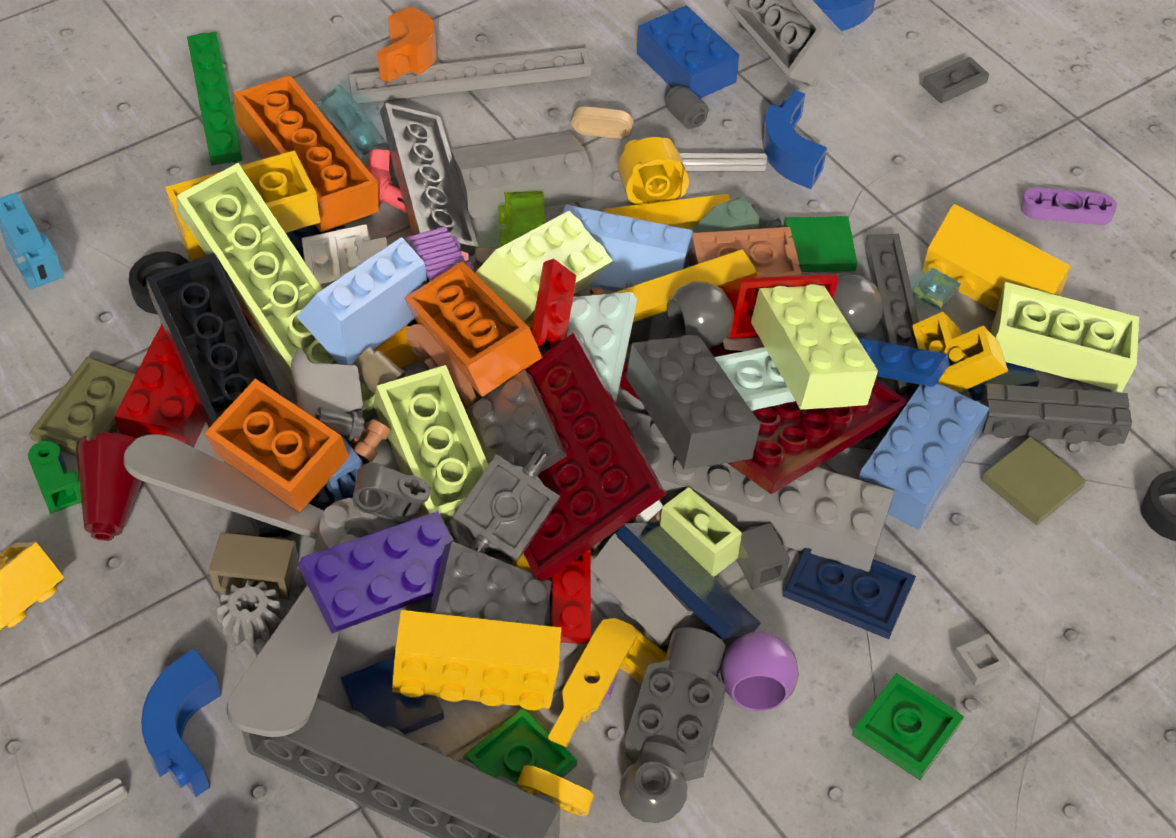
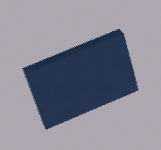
(851, 594)

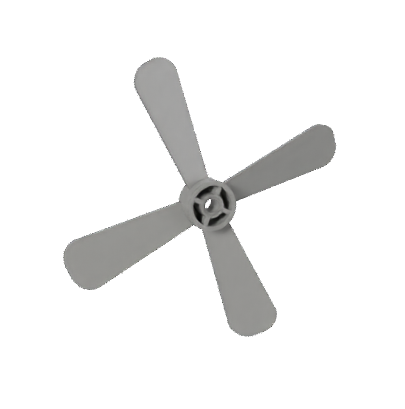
(289, 671)

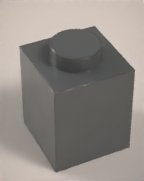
(762, 556)

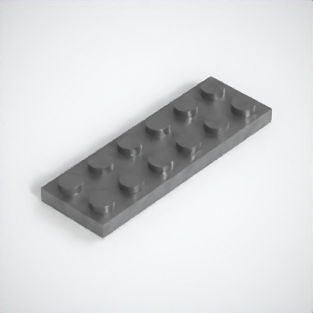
(427, 174)

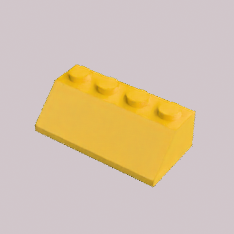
(988, 256)
(24, 578)

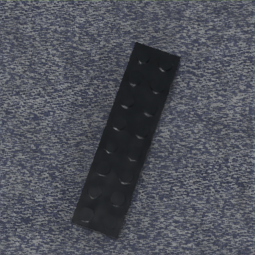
(213, 344)

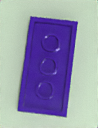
(377, 571)

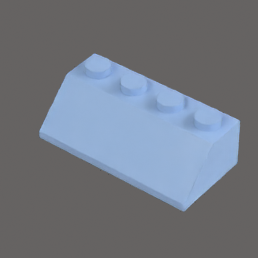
(636, 246)
(366, 303)

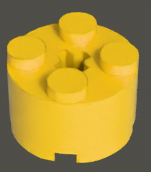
(652, 171)

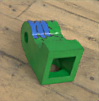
(57, 487)

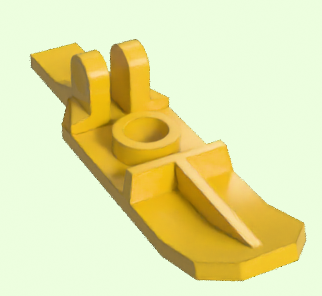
(599, 660)

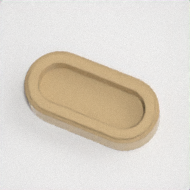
(602, 122)

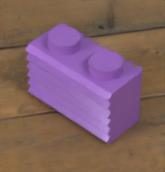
(437, 251)

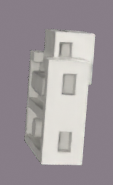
(339, 252)

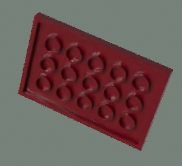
(605, 470)

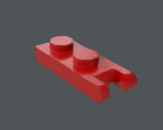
(553, 303)
(572, 601)

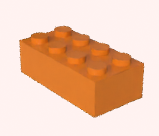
(474, 327)

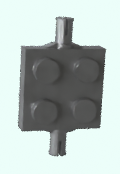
(507, 506)

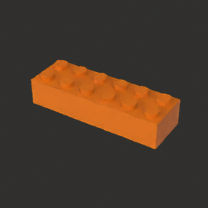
(284, 119)

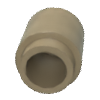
(376, 369)

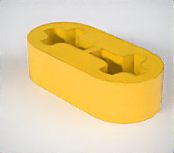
(564, 793)

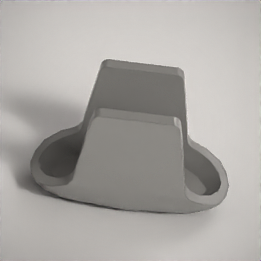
(326, 386)

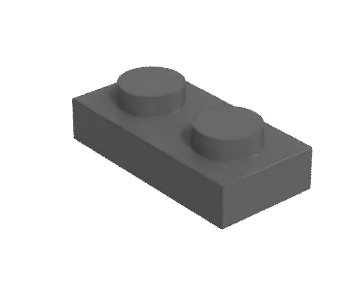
(955, 80)

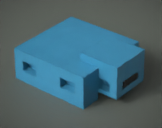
(27, 247)

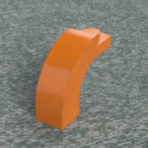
(411, 45)

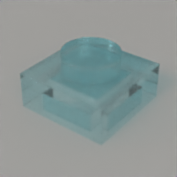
(936, 289)

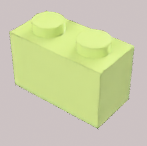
(701, 531)

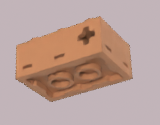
(768, 249)

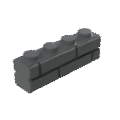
(1056, 414)

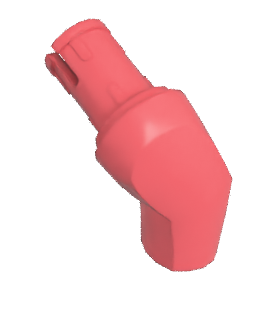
(380, 169)

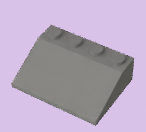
(538, 163)

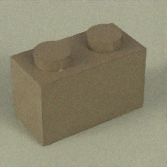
(255, 559)

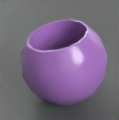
(759, 671)

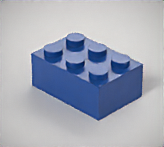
(687, 52)

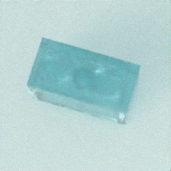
(350, 121)

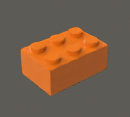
(277, 445)

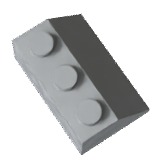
(642, 593)

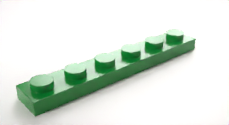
(214, 99)

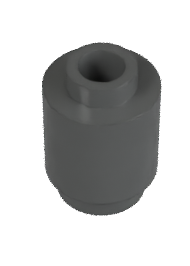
(686, 106)

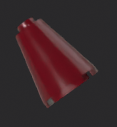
(105, 484)

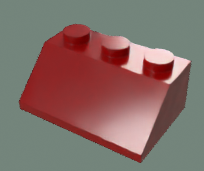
(744, 294)

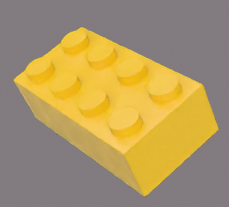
(280, 184)
(476, 660)

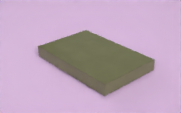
(84, 405)

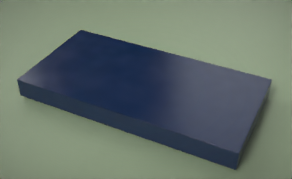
(688, 579)

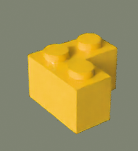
(971, 356)

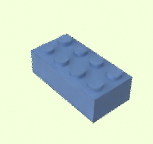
(925, 450)

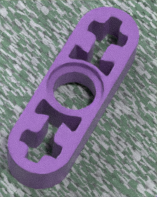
(1089, 215)

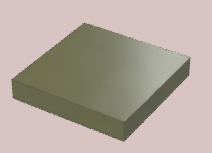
(1033, 480)

